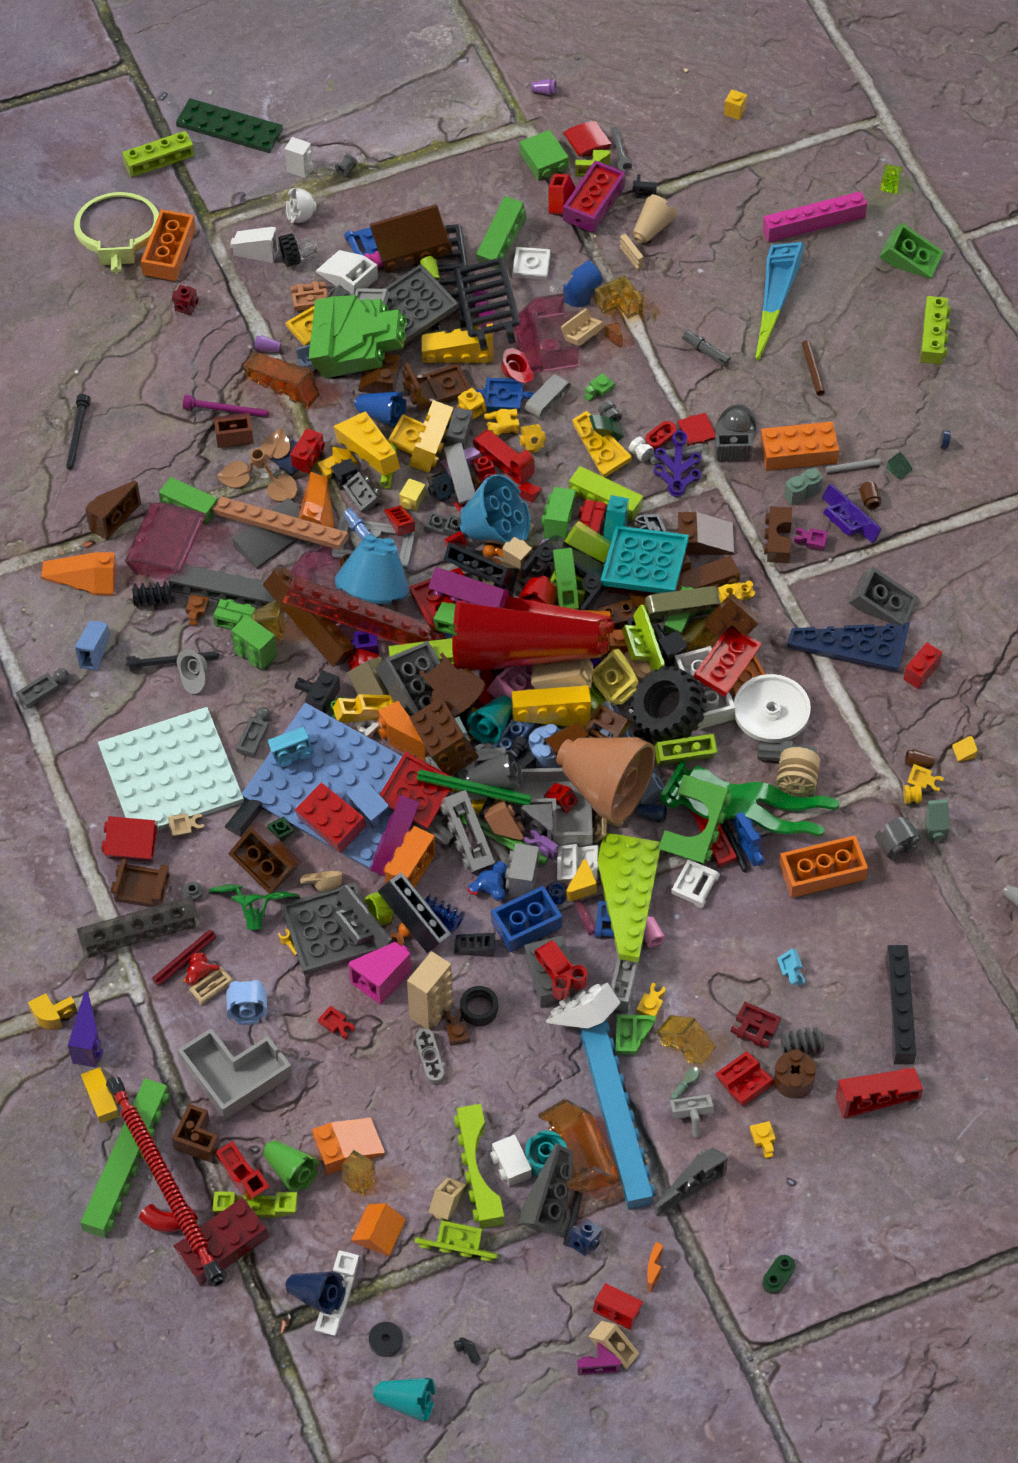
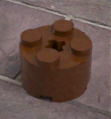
(794, 1074)

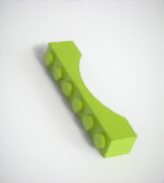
(487, 1203)

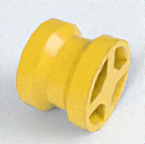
(912, 794)

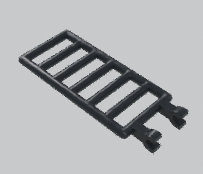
(461, 253)
(465, 302)

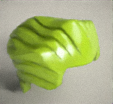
(379, 908)

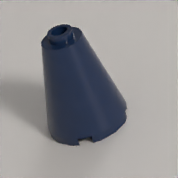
(318, 1289)

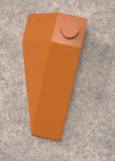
(317, 501)

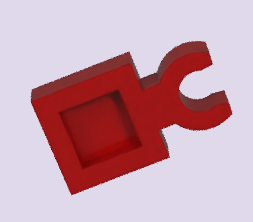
(335, 1020)

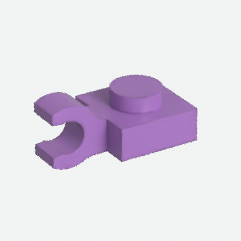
(546, 846)

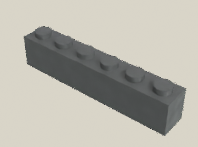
(219, 586)

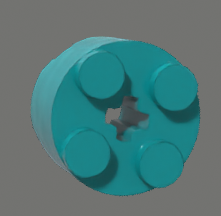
(539, 1146)

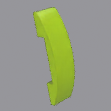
(264, 1206)

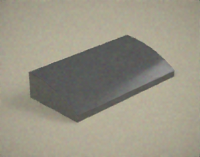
(261, 544)

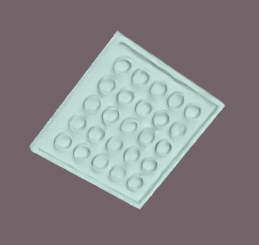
(171, 769)

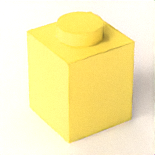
(412, 494)

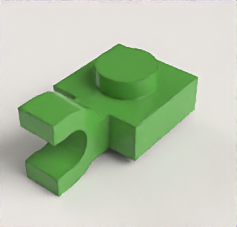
(600, 385)

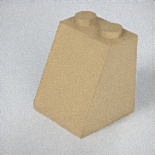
(562, 674)

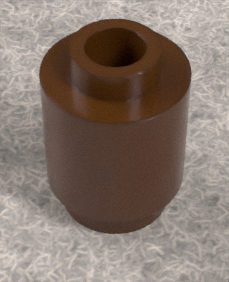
(870, 495)

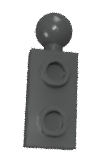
(42, 687)
(254, 733)

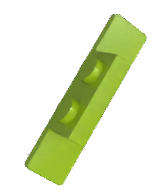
(642, 640)
(458, 1238)

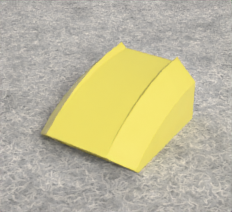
(615, 678)

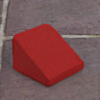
(529, 491)

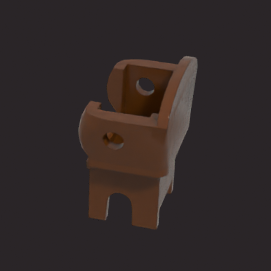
(456, 687)

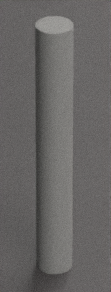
(853, 465)

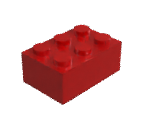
(330, 817)

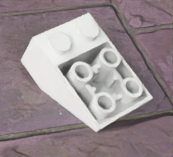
(349, 271)
(585, 1008)

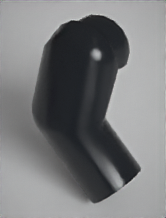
(469, 1347)

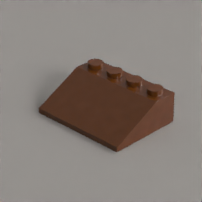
(411, 237)

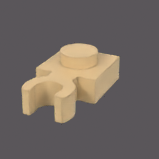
(182, 824)

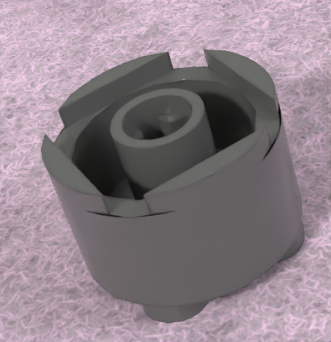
(898, 838)

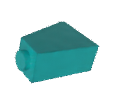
(616, 515)

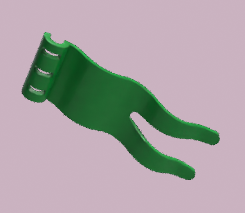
(744, 800)

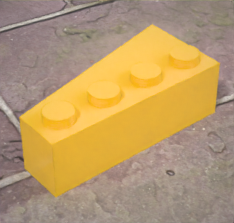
(455, 347)
(367, 441)

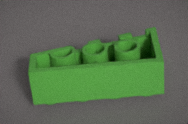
(503, 230)

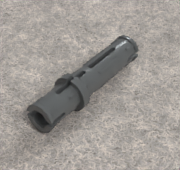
(700, 344)

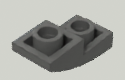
(443, 525)

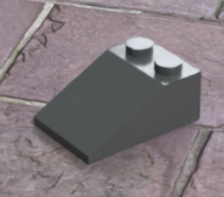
(882, 598)

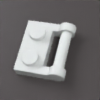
(689, 880)

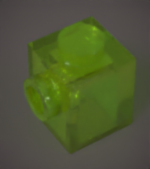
(891, 182)

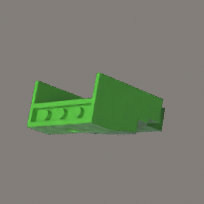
(353, 334)

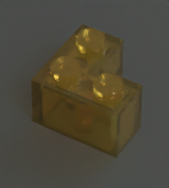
(619, 294)
(688, 1037)

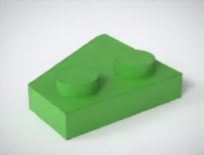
(631, 1032)

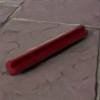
(184, 957)

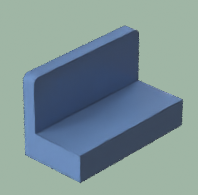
(367, 802)

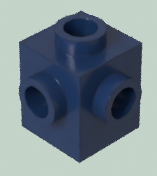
(585, 1237)

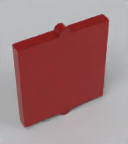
(697, 429)

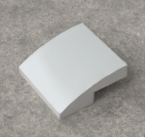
(570, 859)

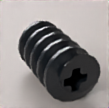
(151, 594)

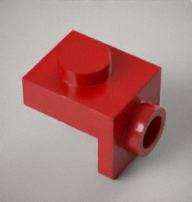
(360, 657)
(564, 796)

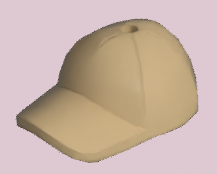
(324, 880)

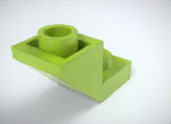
(583, 166)

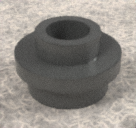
(192, 885)

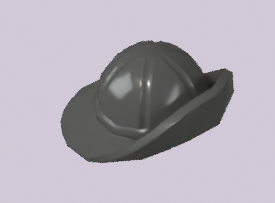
(736, 419)

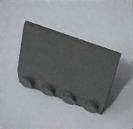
(403, 679)

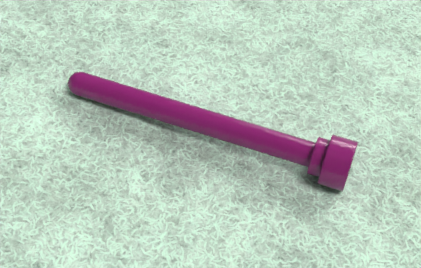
(190, 402)

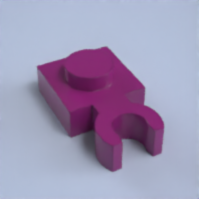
(814, 538)

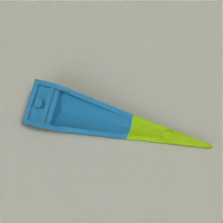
(781, 269)

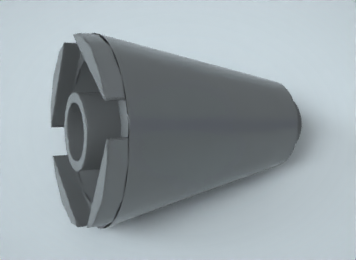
(498, 772)

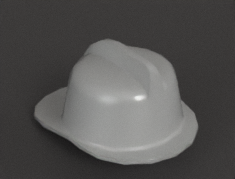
(192, 670)

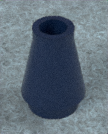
(653, 812)

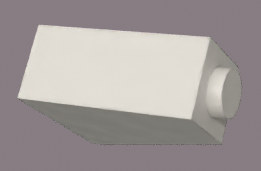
(256, 244)

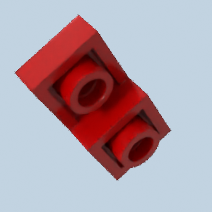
(483, 467)

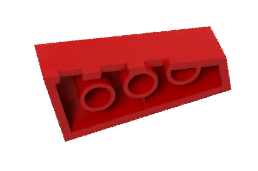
(877, 1091)

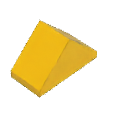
(582, 884)

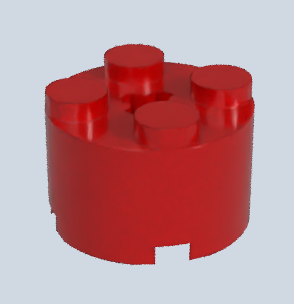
(540, 590)

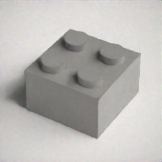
(523, 870)

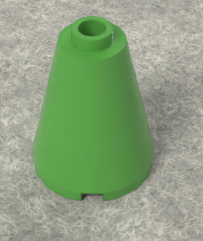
(291, 1165)

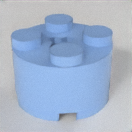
(539, 747)
(246, 1002)

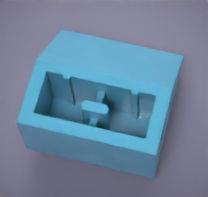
(291, 747)

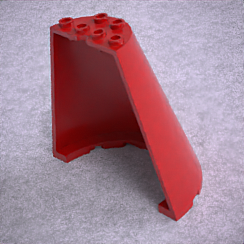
(525, 634)

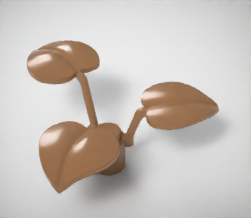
(276, 446)

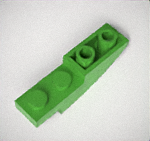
(565, 578)

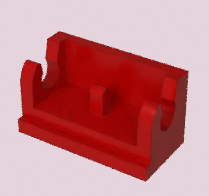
(617, 1306)

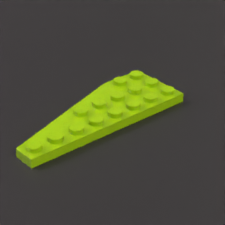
(628, 877)

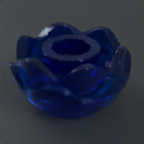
(561, 896)

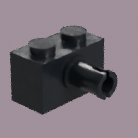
(669, 645)
(320, 692)

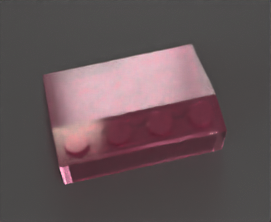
(164, 539)

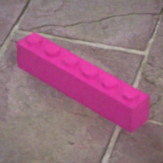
(814, 216)

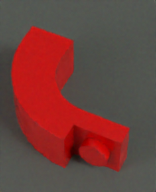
(246, 1180)

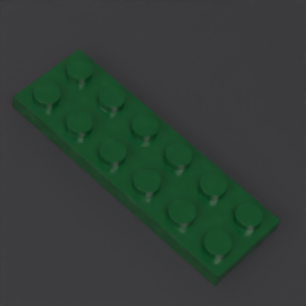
(229, 125)

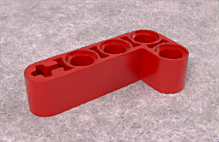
(514, 465)

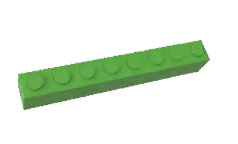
(123, 1162)

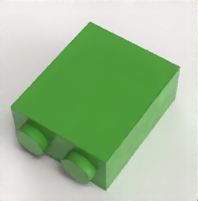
(544, 155)

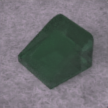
(899, 465)

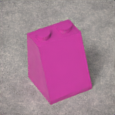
(381, 971)

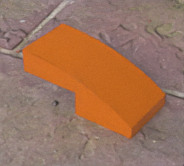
(654, 1270)

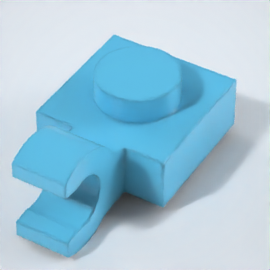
(790, 966)

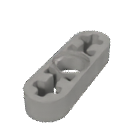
(432, 1047)

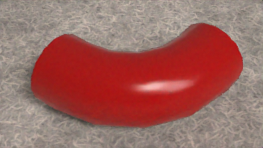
(161, 1220)

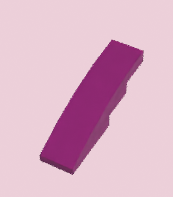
(394, 834)

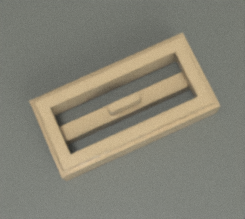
(631, 252)
(208, 990)

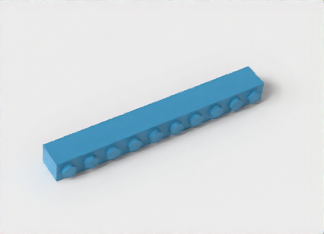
(617, 1116)

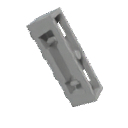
(462, 842)
(624, 981)

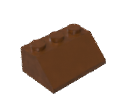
(264, 857)

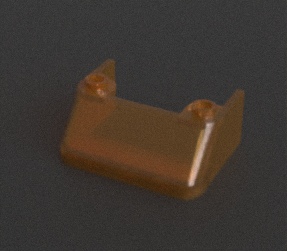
(581, 1134)

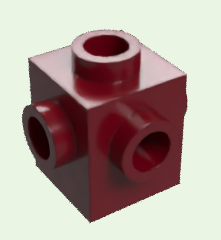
(185, 299)

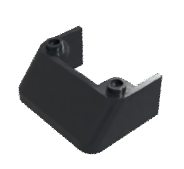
(583, 564)

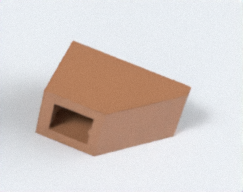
(503, 822)

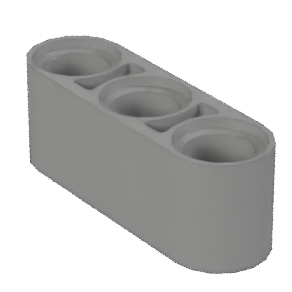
(547, 396)

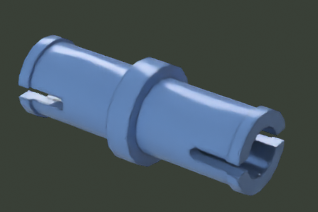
(357, 524)

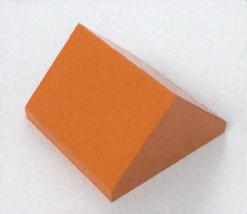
(379, 1228)

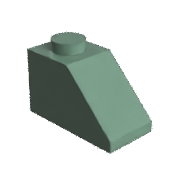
(937, 820)

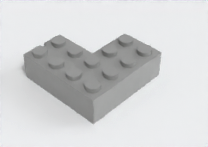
(567, 828)
(231, 1080)

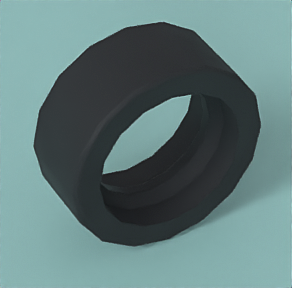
(479, 991)

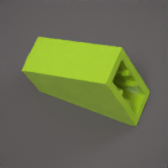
(588, 541)

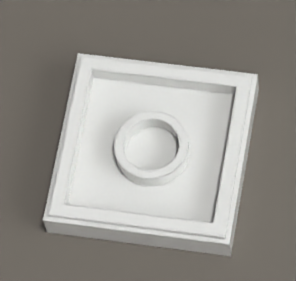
(531, 263)

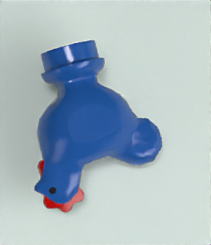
(490, 882)

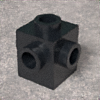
(441, 486)

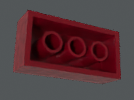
(229, 1238)

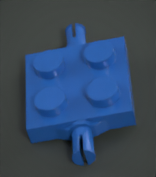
(503, 394)
(748, 839)

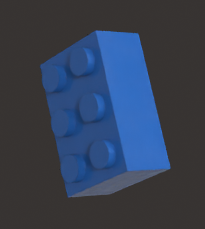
(526, 919)

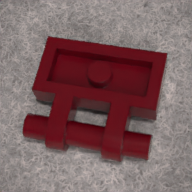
(758, 1019)

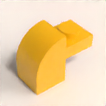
(50, 1015)

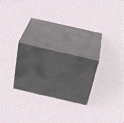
(538, 818)

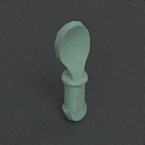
(690, 1077)

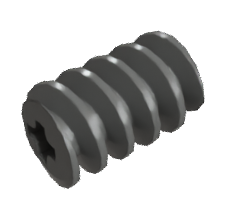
(802, 1040)

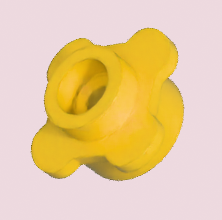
(749, 591)

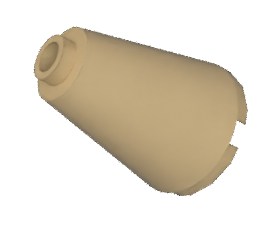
(653, 218)

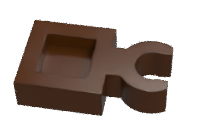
(457, 1030)

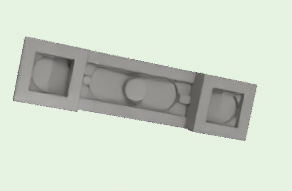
(459, 472)

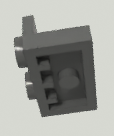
(362, 492)

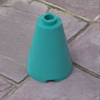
(490, 720)
(407, 1396)

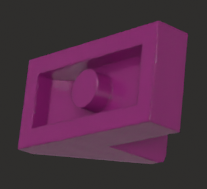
(603, 1364)

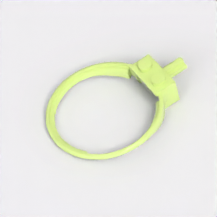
(117, 255)

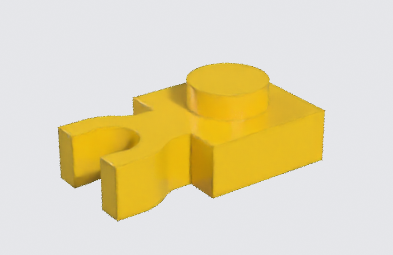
(923, 777)
(651, 1003)

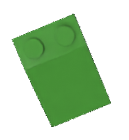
(911, 252)

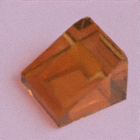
(614, 334)

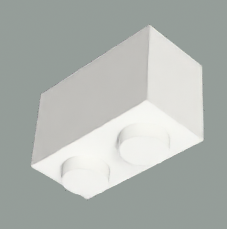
(298, 157)
(511, 1161)

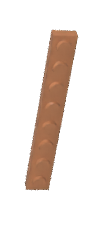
(280, 523)

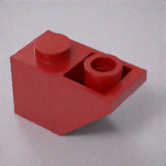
(559, 192)

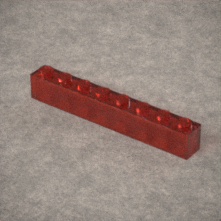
(356, 612)

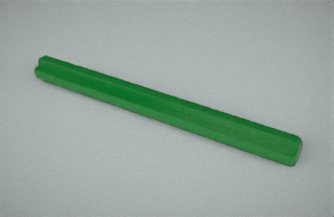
(473, 787)

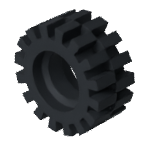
(289, 250)

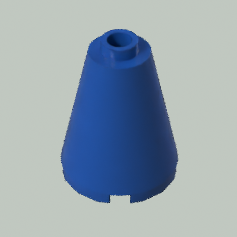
(382, 407)

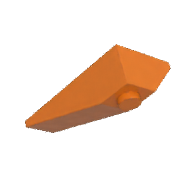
(88, 572)

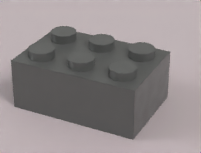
(540, 978)

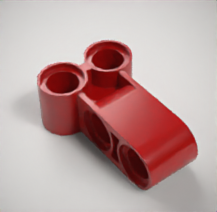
(560, 970)

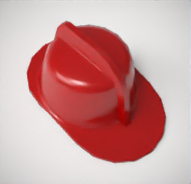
(516, 366)

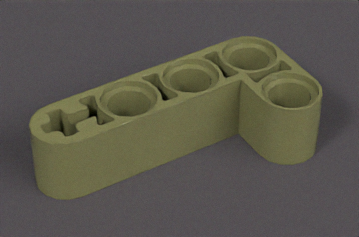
(681, 602)

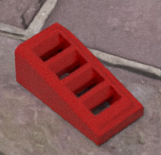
(403, 522)

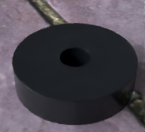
(388, 1348)

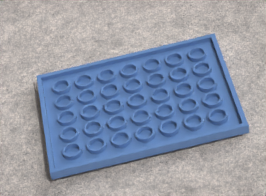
(340, 762)

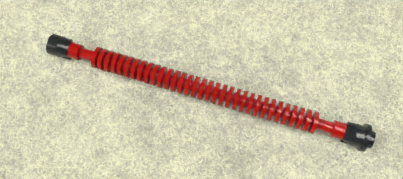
(166, 1182)

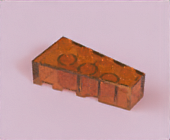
(283, 378)

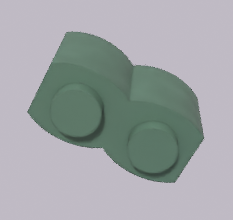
(803, 486)

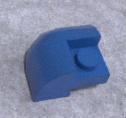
(582, 285)

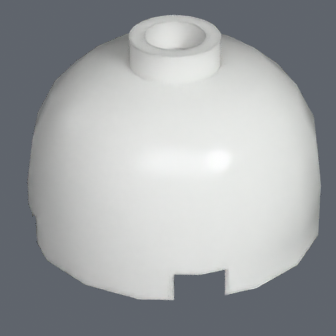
(300, 206)

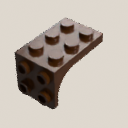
(437, 385)
(443, 737)

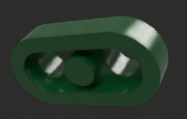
(780, 1273)

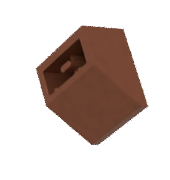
(233, 430)

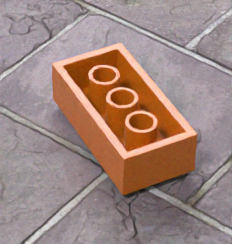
(168, 245)
(799, 446)
(823, 866)

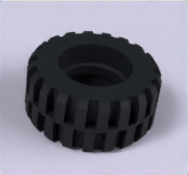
(654, 690)

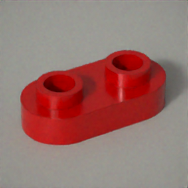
(659, 436)

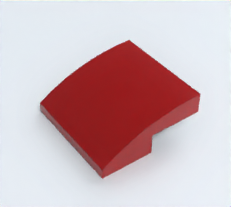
(586, 138)
(744, 1078)

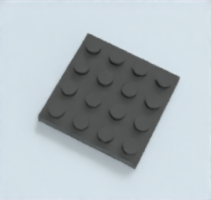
(420, 301)
(316, 933)

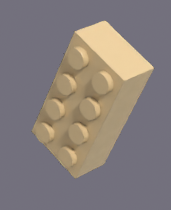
(430, 991)

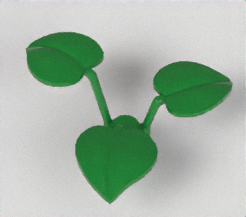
(252, 915)

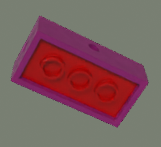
(594, 196)

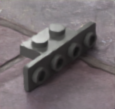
(358, 921)

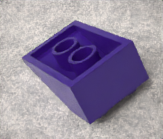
(84, 1039)

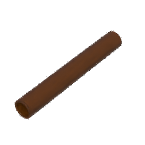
(813, 368)

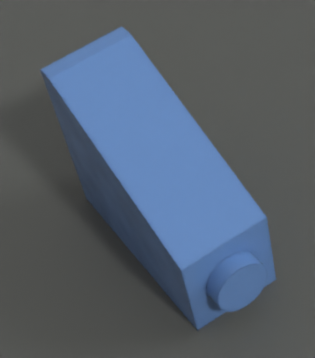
(92, 645)

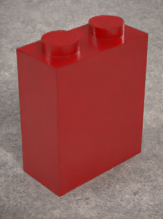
(129, 838)

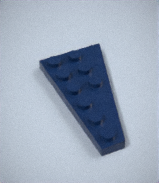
(860, 644)

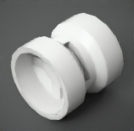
(641, 449)

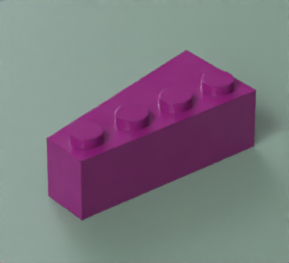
(466, 589)

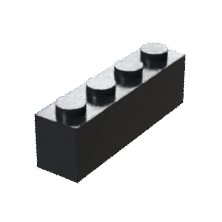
(481, 564)
(414, 912)

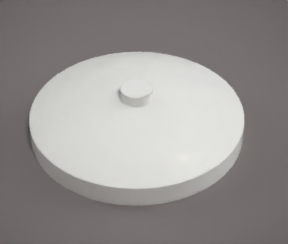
(772, 708)

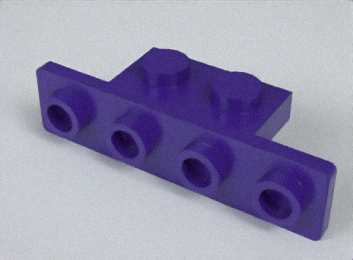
(848, 515)

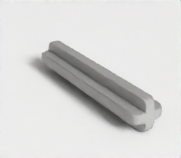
(686, 452)

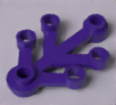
(677, 466)

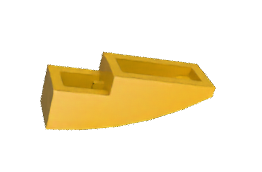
(360, 709)
(99, 1095)

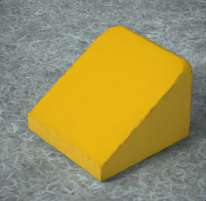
(965, 749)

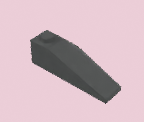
(703, 1170)
(548, 1200)

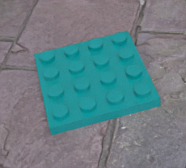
(644, 560)

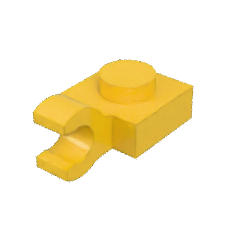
(763, 1136)

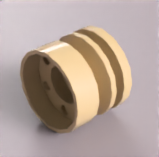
(798, 771)

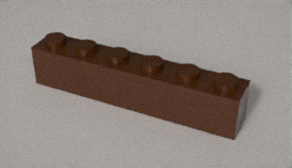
(711, 574)
(317, 628)

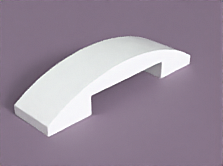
(346, 1265)

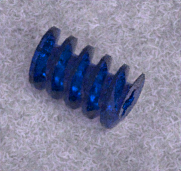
(448, 918)

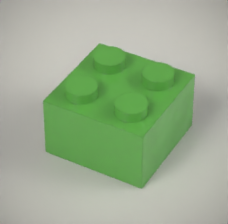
(254, 643)

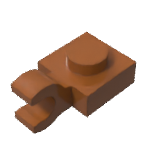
(196, 607)

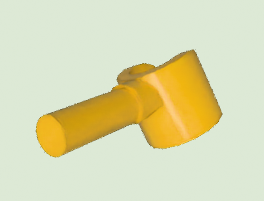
(287, 941)

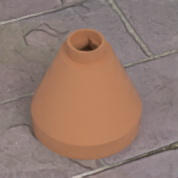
(609, 772)

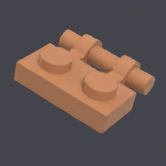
(305, 295)

